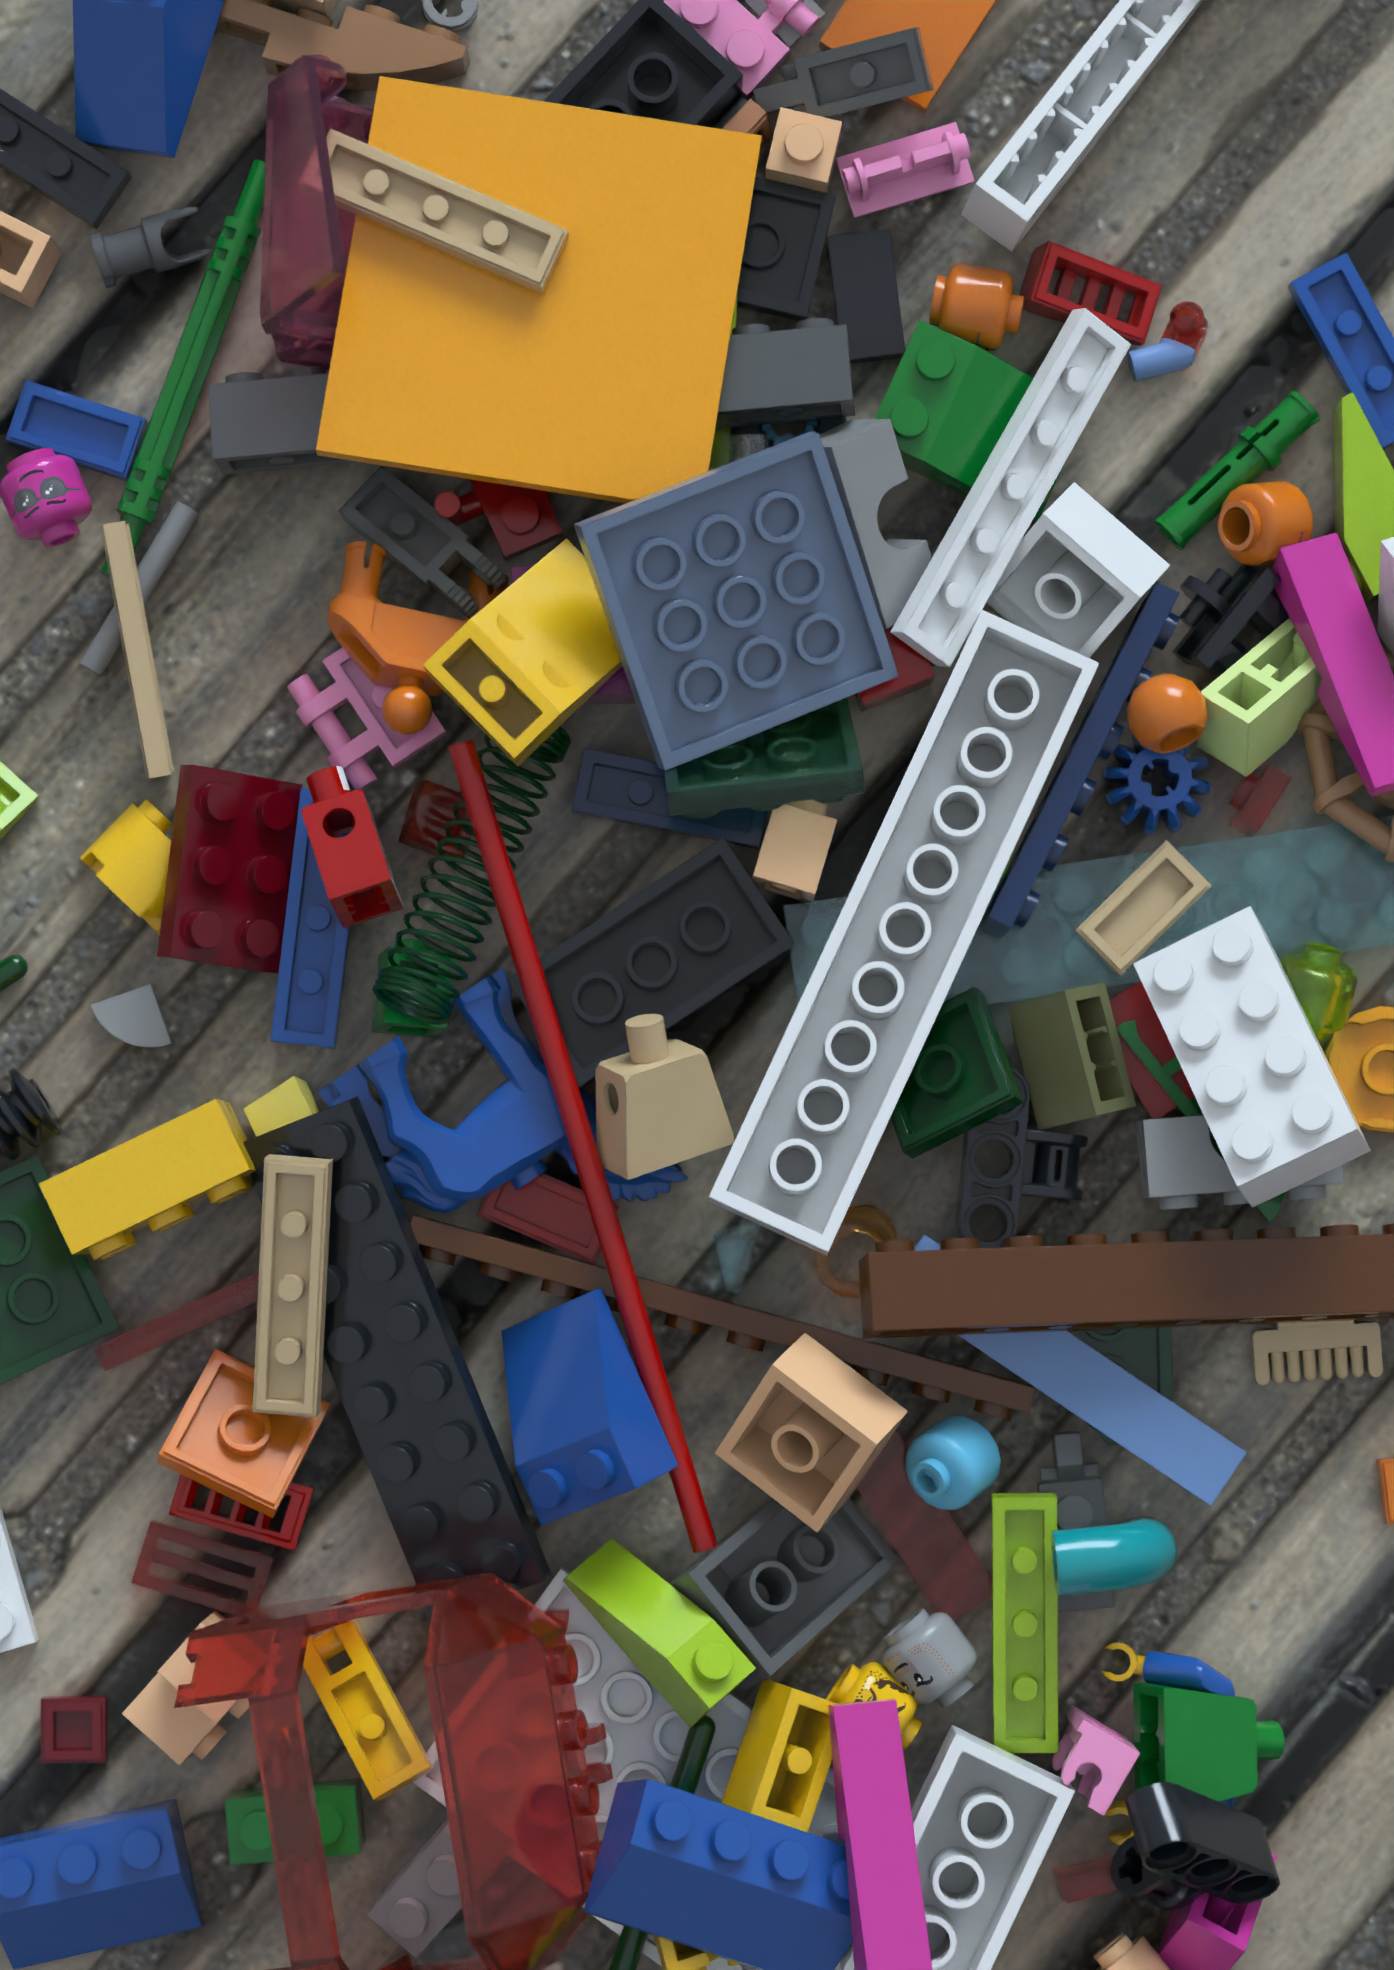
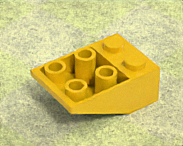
(530, 654)

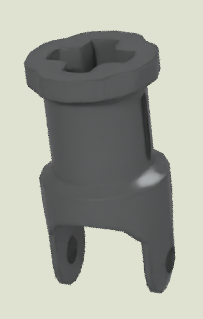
(140, 248)

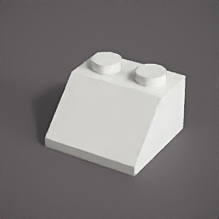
(1076, 574)

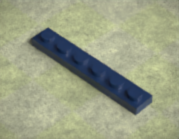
(1070, 786)

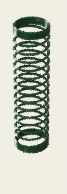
(435, 1004)

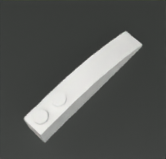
(1073, 116)

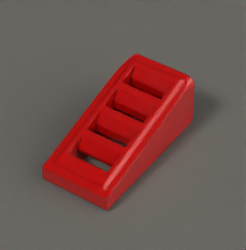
(1095, 272)
(288, 1537)

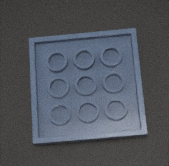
(737, 600)

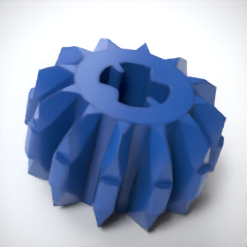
(1138, 792)

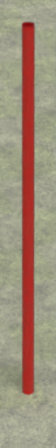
(580, 1137)

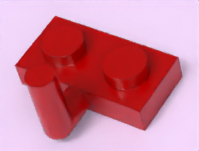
(516, 515)

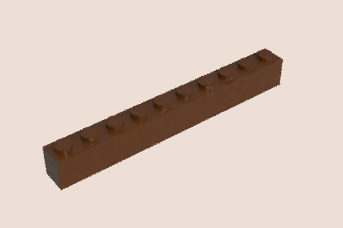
(1126, 1283)

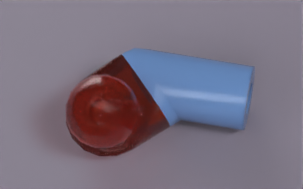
(1176, 347)

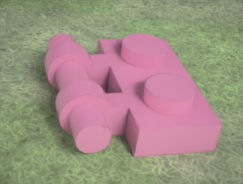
(742, 37)
(353, 685)

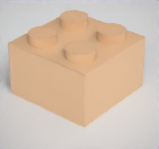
(810, 1432)

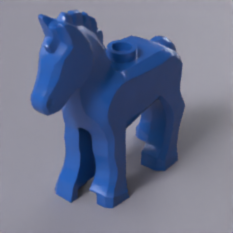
(493, 1142)

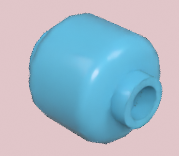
(955, 1459)

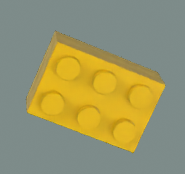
(151, 1181)

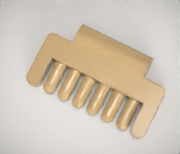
(1311, 1337)

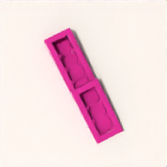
(1346, 650)
(878, 1837)

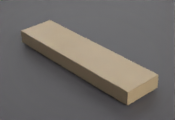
(443, 213)
(137, 649)
(292, 1285)

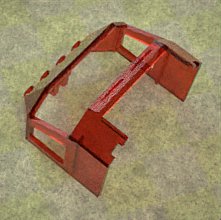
(505, 1751)

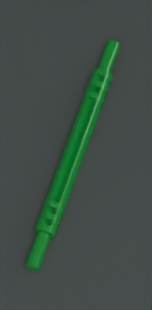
(192, 359)

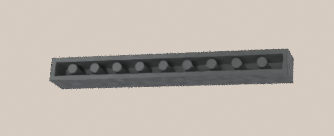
(765, 381)

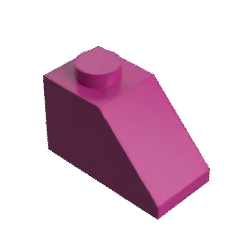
(1208, 1933)

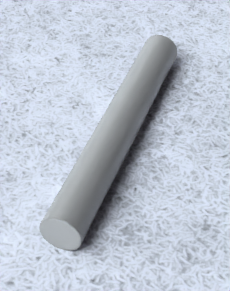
(149, 573)

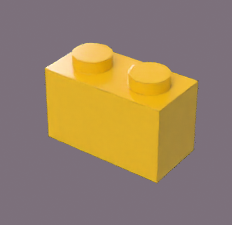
(782, 1757)

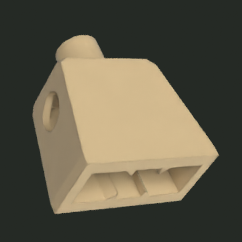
(657, 1103)

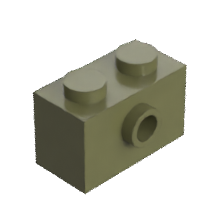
(1071, 1055)

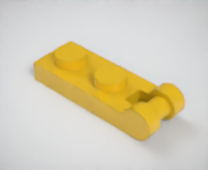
(365, 1711)

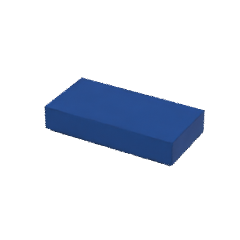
(77, 428)

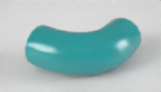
(1112, 1556)

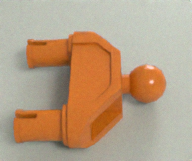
(393, 640)

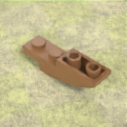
(365, 44)

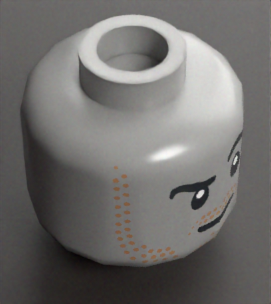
(930, 1657)

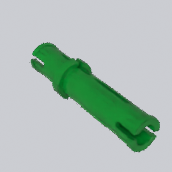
(1256, 452)

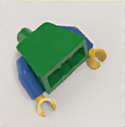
(1193, 1730)

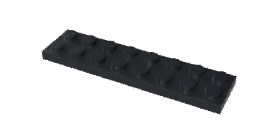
(405, 1369)

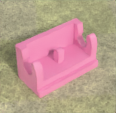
(1097, 1754)

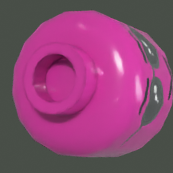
(45, 497)

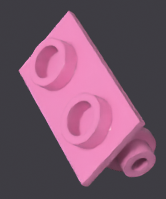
(905, 169)

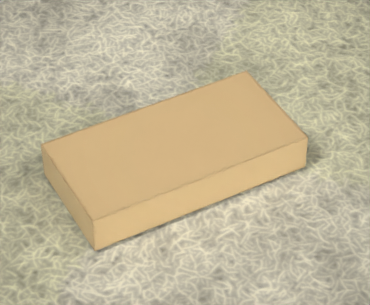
(1142, 908)

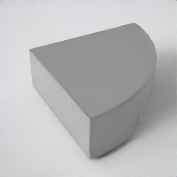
(135, 1018)

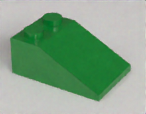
(951, 407)

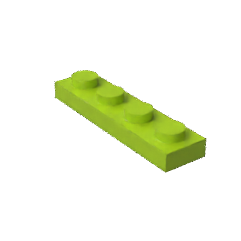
(1024, 1623)

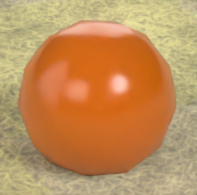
(1167, 713)

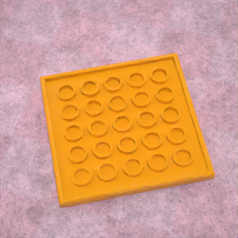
(568, 391)

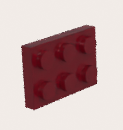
(229, 869)

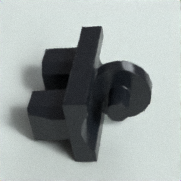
(1220, 612)

